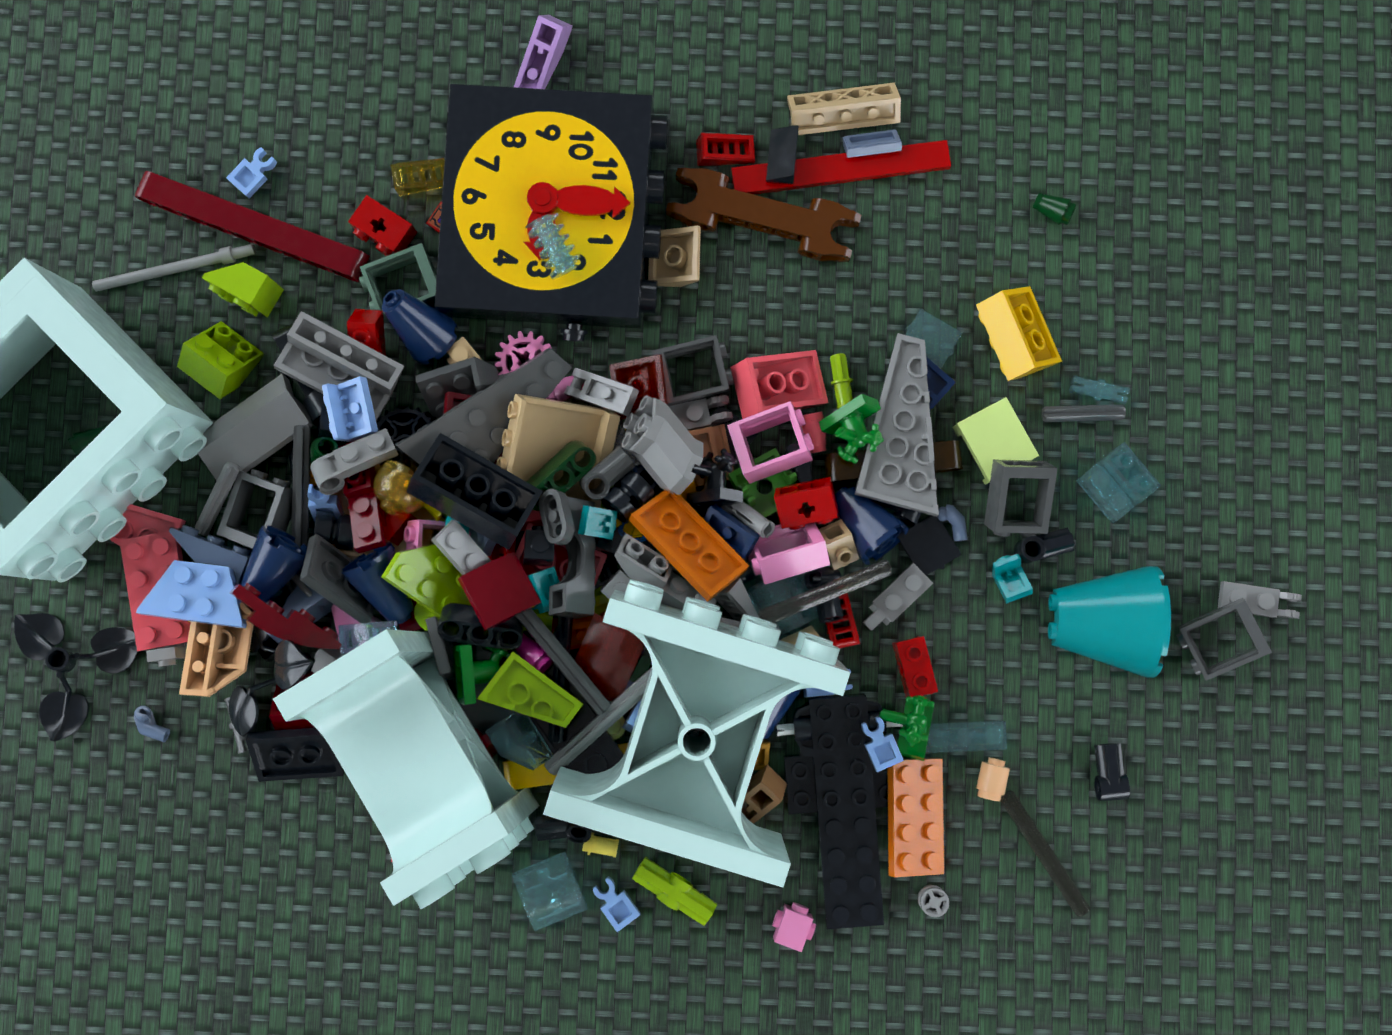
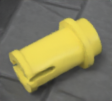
(601, 845)

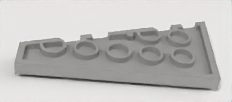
(903, 463)

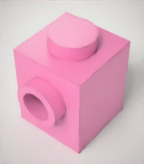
(793, 926)

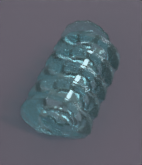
(553, 245)

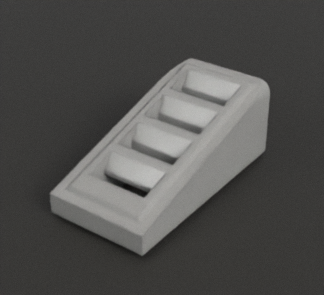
(736, 600)

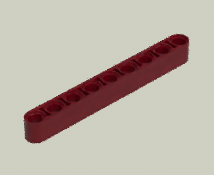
(251, 226)

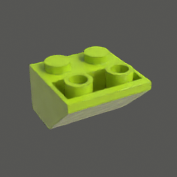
(245, 287)
(219, 359)

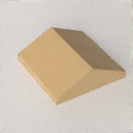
(678, 257)

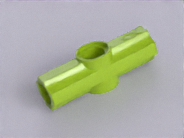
(674, 891)

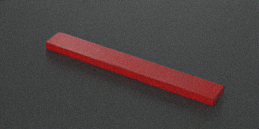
(840, 169)

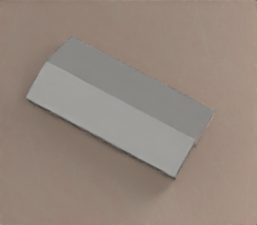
(325, 355)
(254, 428)

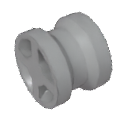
(936, 906)

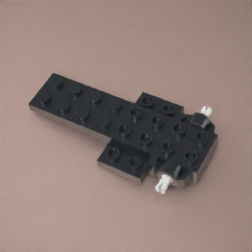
(844, 789)

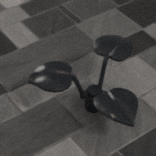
(37, 637)
(290, 669)

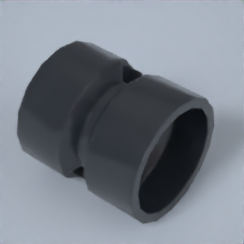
(630, 494)
(335, 530)

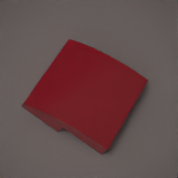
(499, 590)

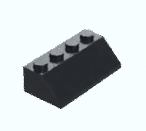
(473, 491)

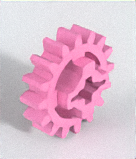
(510, 350)

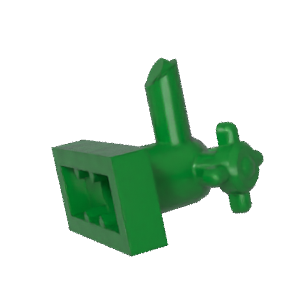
(849, 425)
(474, 672)
(916, 725)

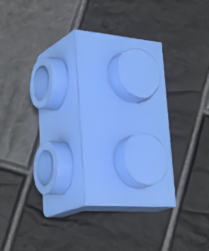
(349, 409)

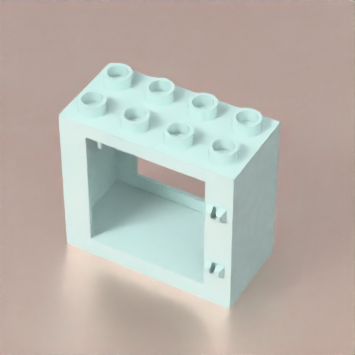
(122, 462)

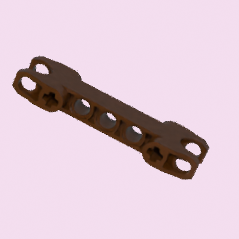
(807, 226)

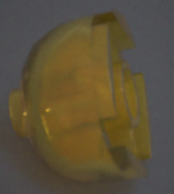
(391, 488)

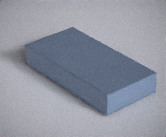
(872, 143)

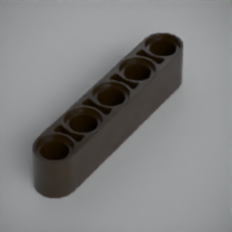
(946, 459)

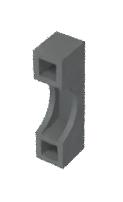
(576, 591)

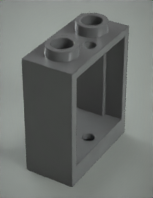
(690, 348)
(997, 495)
(238, 502)
(1260, 648)

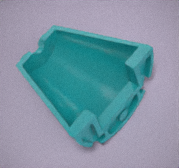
(1115, 620)

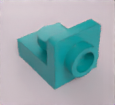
(597, 522)
(541, 582)

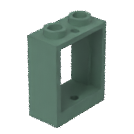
(395, 261)

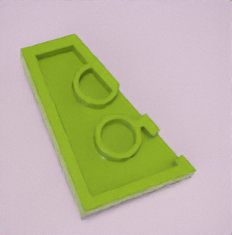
(530, 692)

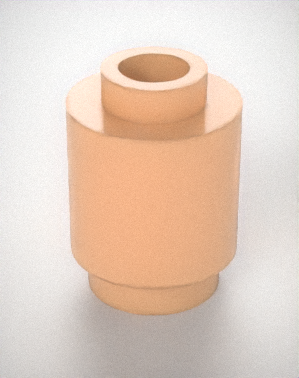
(992, 779)

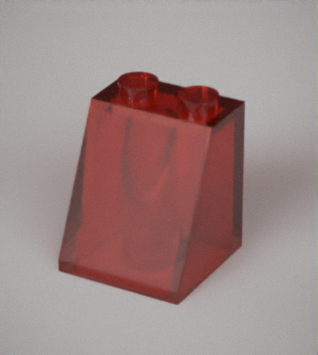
(609, 656)

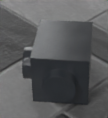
(537, 548)

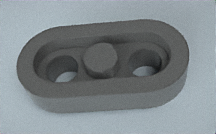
(556, 517)

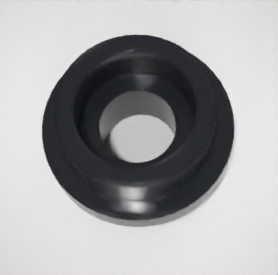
(573, 332)

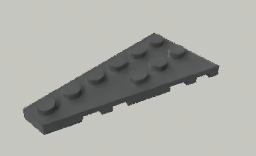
(483, 417)

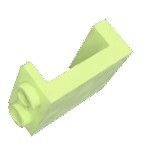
(995, 435)

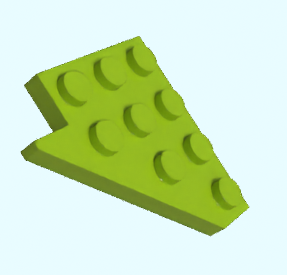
(426, 578)

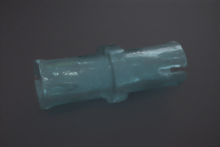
(1099, 389)

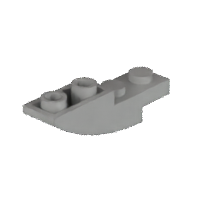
(649, 567)

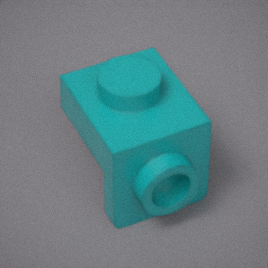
(1011, 578)

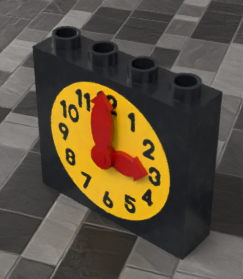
(541, 154)

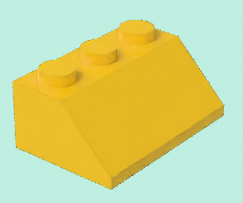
(1018, 332)

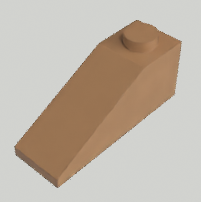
(763, 794)

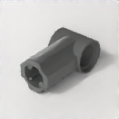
(609, 470)

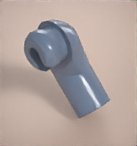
(956, 519)
(147, 724)

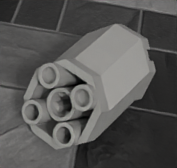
(662, 445)

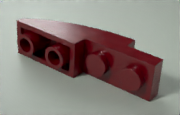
(365, 511)
(294, 627)

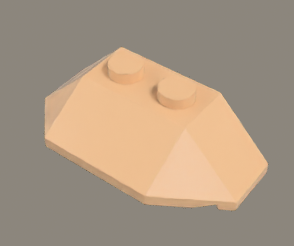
(215, 656)

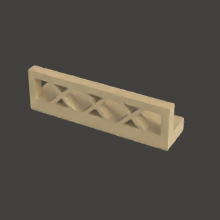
(845, 111)

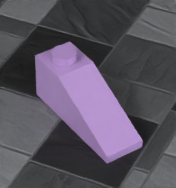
(543, 52)

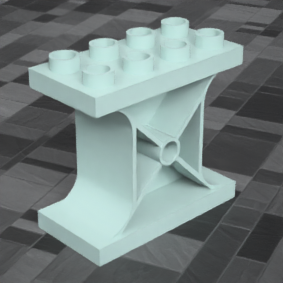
(413, 763)
(687, 789)

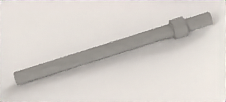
(225, 255)

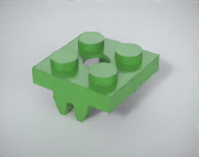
(762, 503)

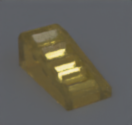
(417, 166)

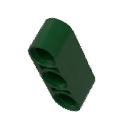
(564, 461)

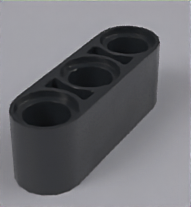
(461, 625)

